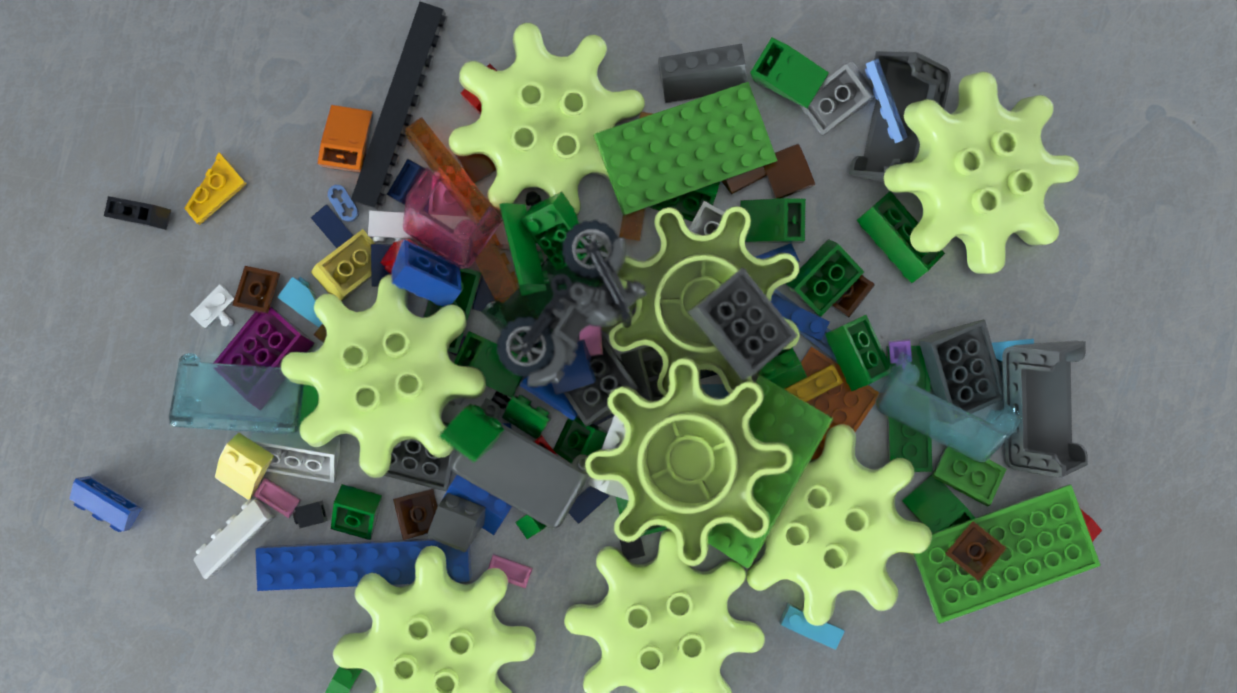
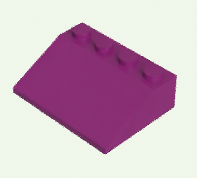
(264, 341)

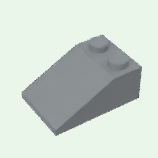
(839, 98)

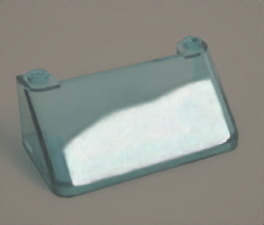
(234, 397)
(940, 419)

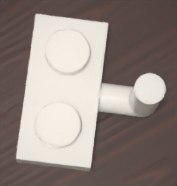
(213, 308)

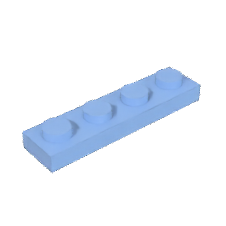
(888, 107)

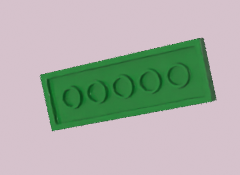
(903, 440)

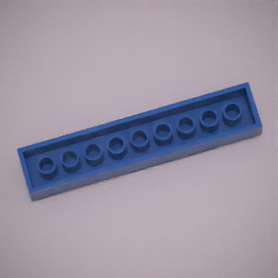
(347, 562)

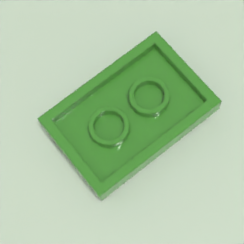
(968, 476)

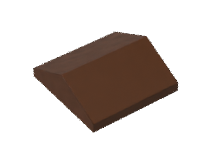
(256, 289)
(853, 296)
(415, 513)
(976, 551)

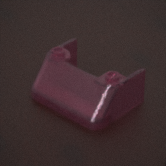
(456, 245)

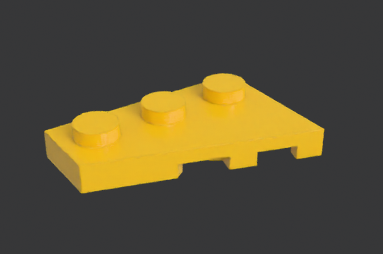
(216, 189)

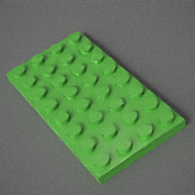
(685, 148)
(782, 420)
(1043, 545)

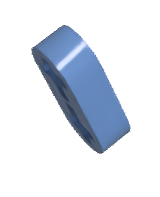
(339, 205)

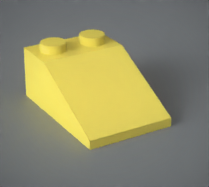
(346, 266)
(243, 465)

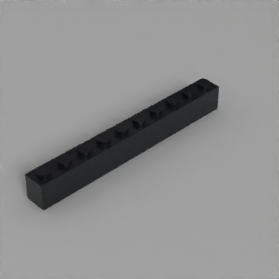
(398, 105)

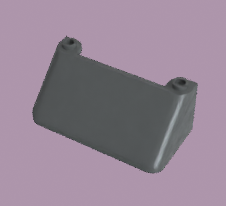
(910, 80)
(1040, 391)
(525, 474)

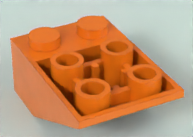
(345, 139)

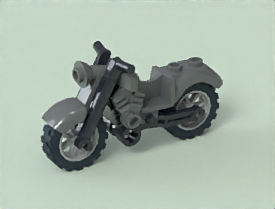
(572, 308)

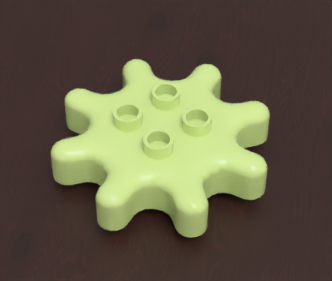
(542, 117)
(981, 173)
(681, 277)
(383, 376)
(689, 461)
(840, 530)
(663, 623)
(434, 632)

